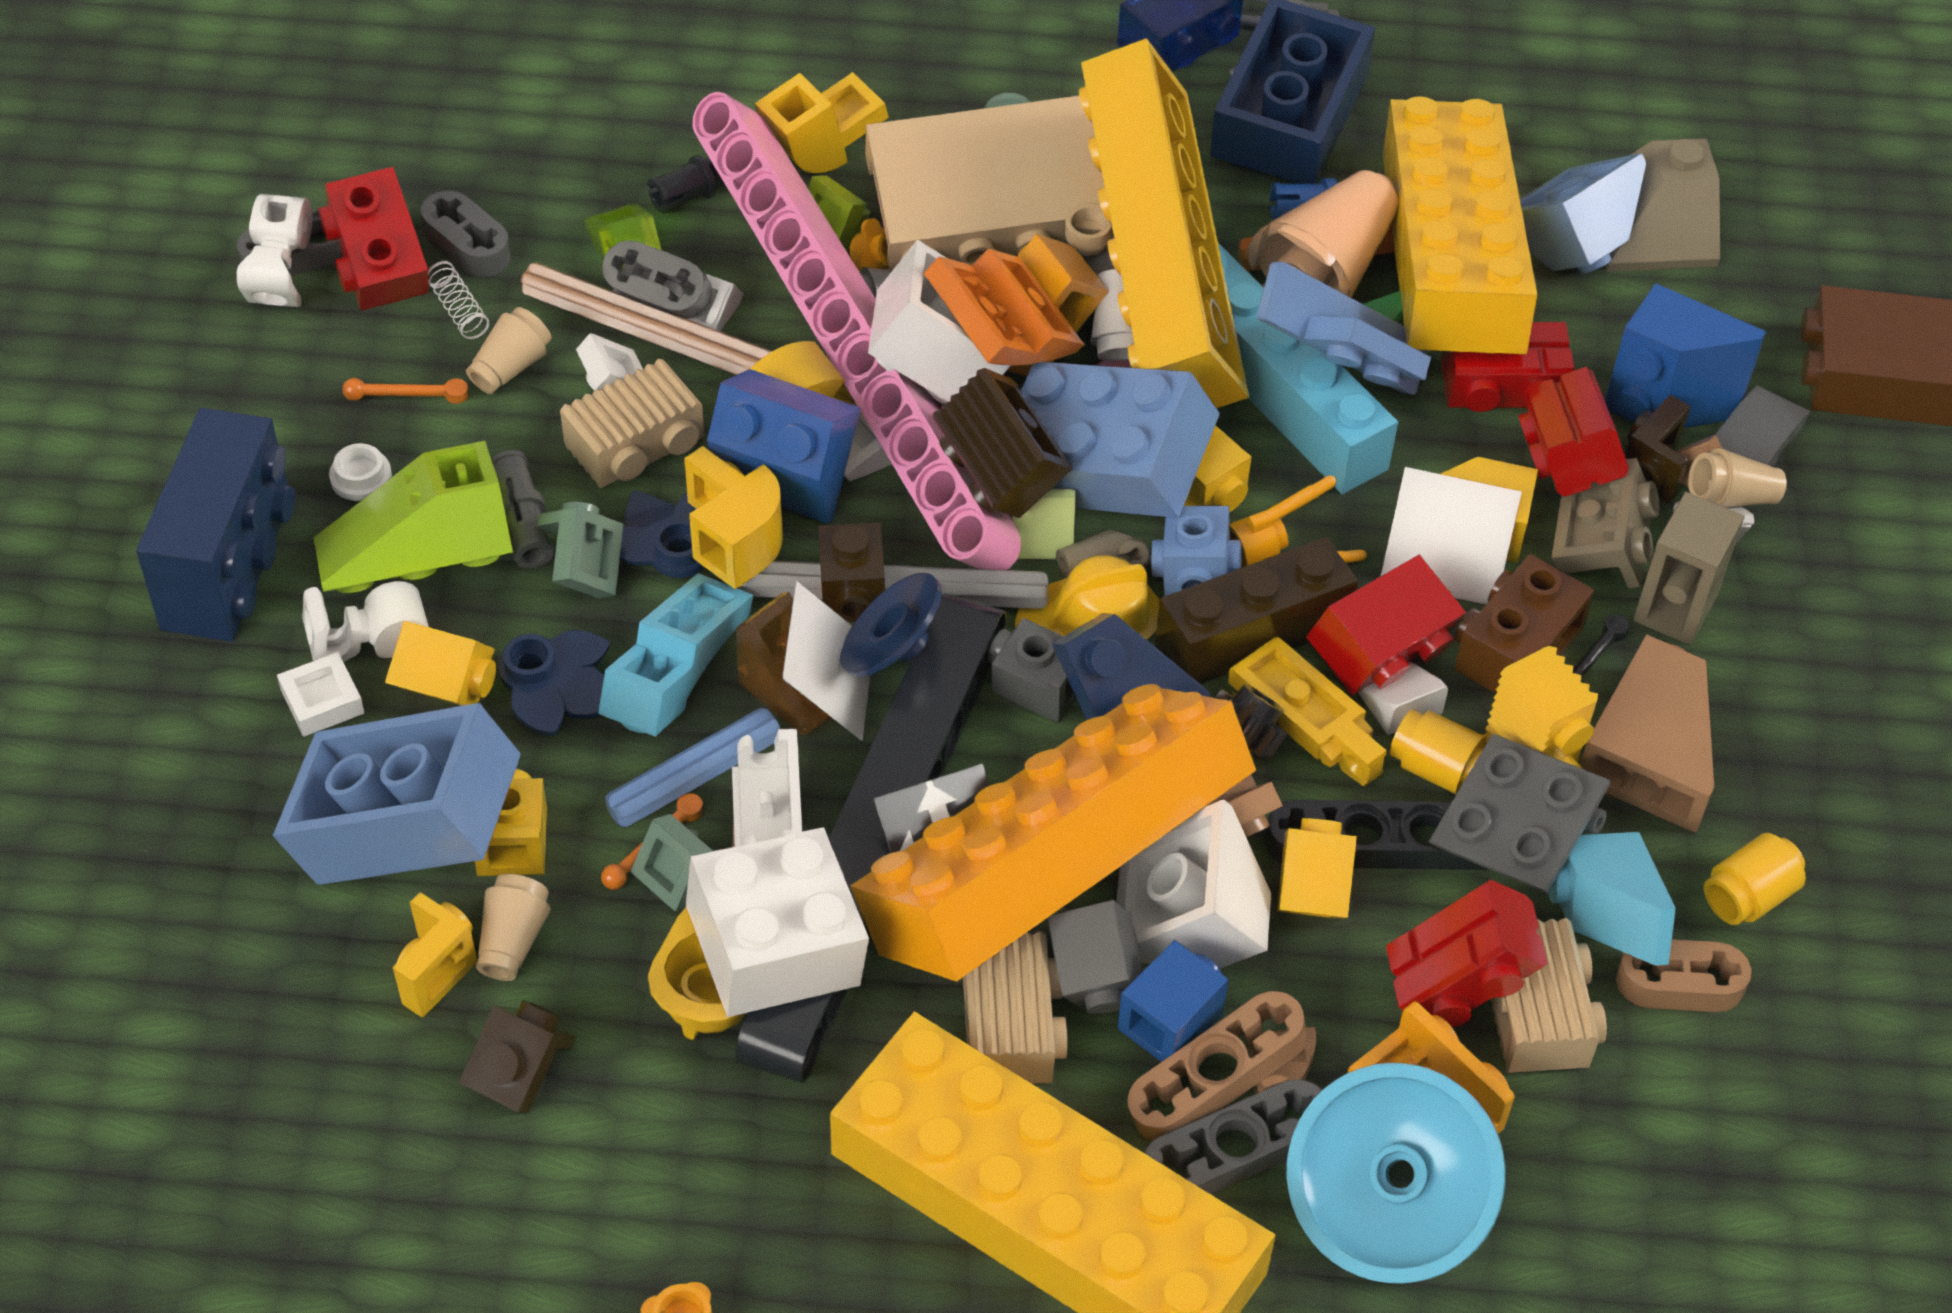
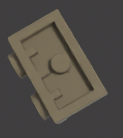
(1608, 527)

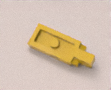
(1314, 710)

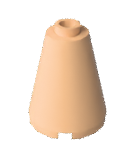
(1332, 232)

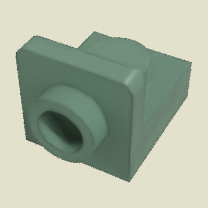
(585, 548)

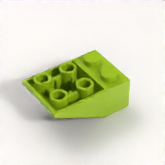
(423, 518)

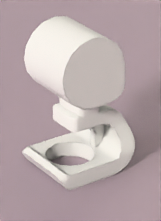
(279, 227)
(376, 623)

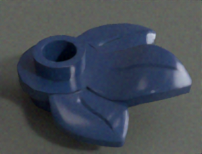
(659, 535)
(561, 682)

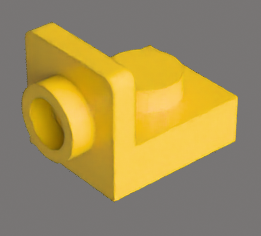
(437, 958)

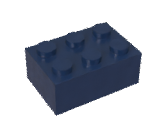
(1292, 91)
(216, 525)

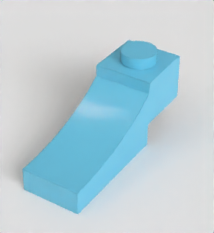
(671, 652)

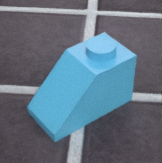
(1617, 896)

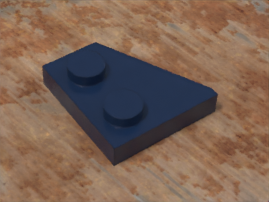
(1110, 659)

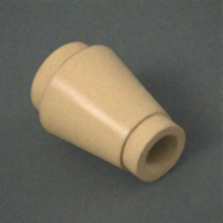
(509, 349)
(1735, 480)
(510, 923)

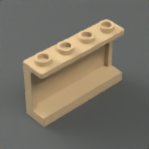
(982, 177)

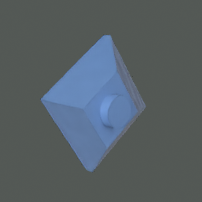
(1583, 213)

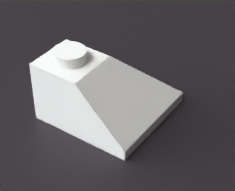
(1198, 890)

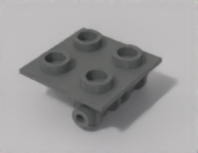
(1521, 813)

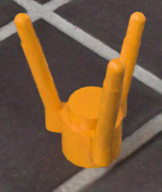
(1265, 535)

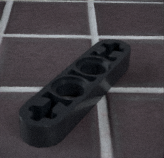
(1389, 819)

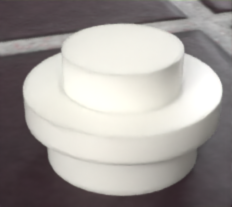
(358, 471)

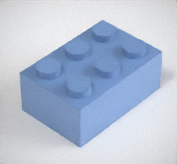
(1125, 433)
(398, 795)

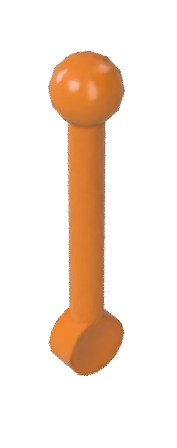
(454, 390)
(615, 875)

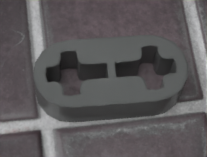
(457, 240)
(662, 267)

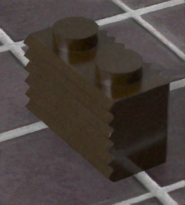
(1000, 444)

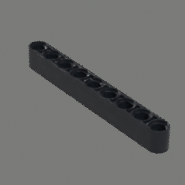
(907, 751)

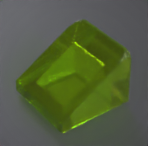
(620, 225)

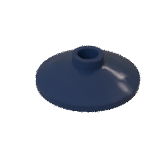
(892, 626)

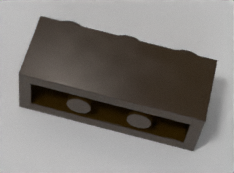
(1235, 614)

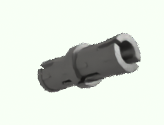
(521, 509)

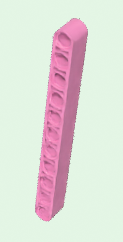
(841, 316)

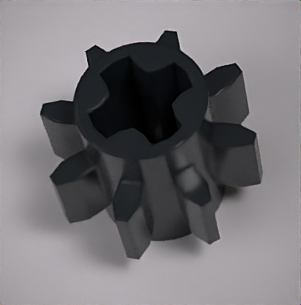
(1257, 719)

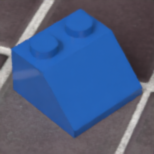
(1683, 352)
(791, 432)

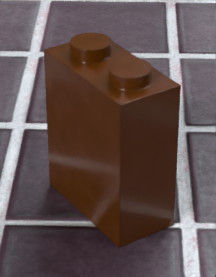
(1879, 355)

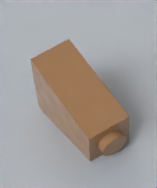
(1657, 736)

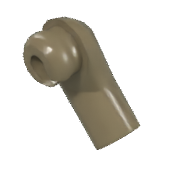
(1104, 543)

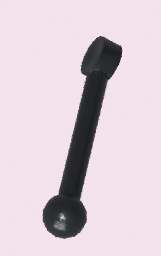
(1614, 629)

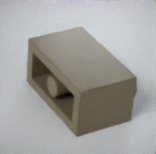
(1688, 568)

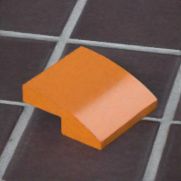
(1003, 309)

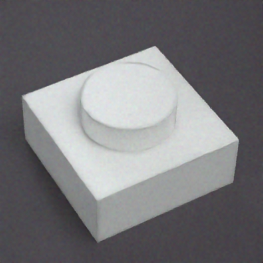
(606, 361)
(320, 694)

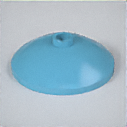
(1344, 1161)

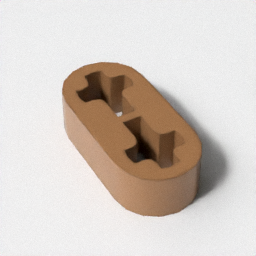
(1685, 980)

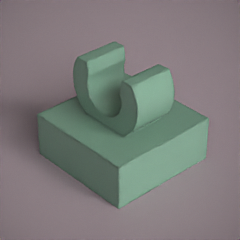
(665, 859)

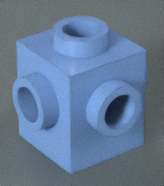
(1195, 548)

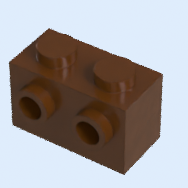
(1522, 615)

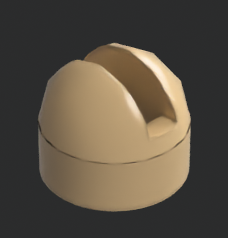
(1087, 229)

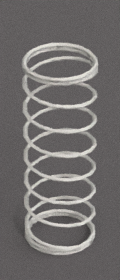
(446, 282)

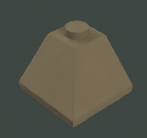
(1675, 211)

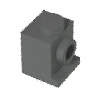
(1029, 670)

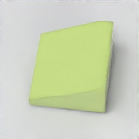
(1047, 525)

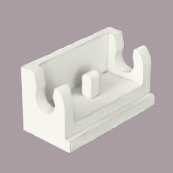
(766, 790)

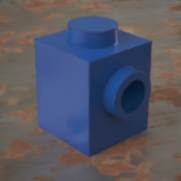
(1172, 1001)

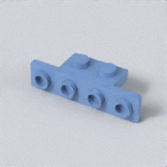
(1341, 328)

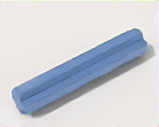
(689, 768)

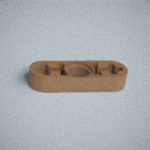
(1223, 1037)

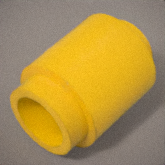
(1436, 748)
(1755, 879)

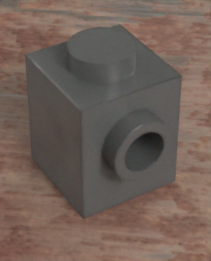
(1095, 955)

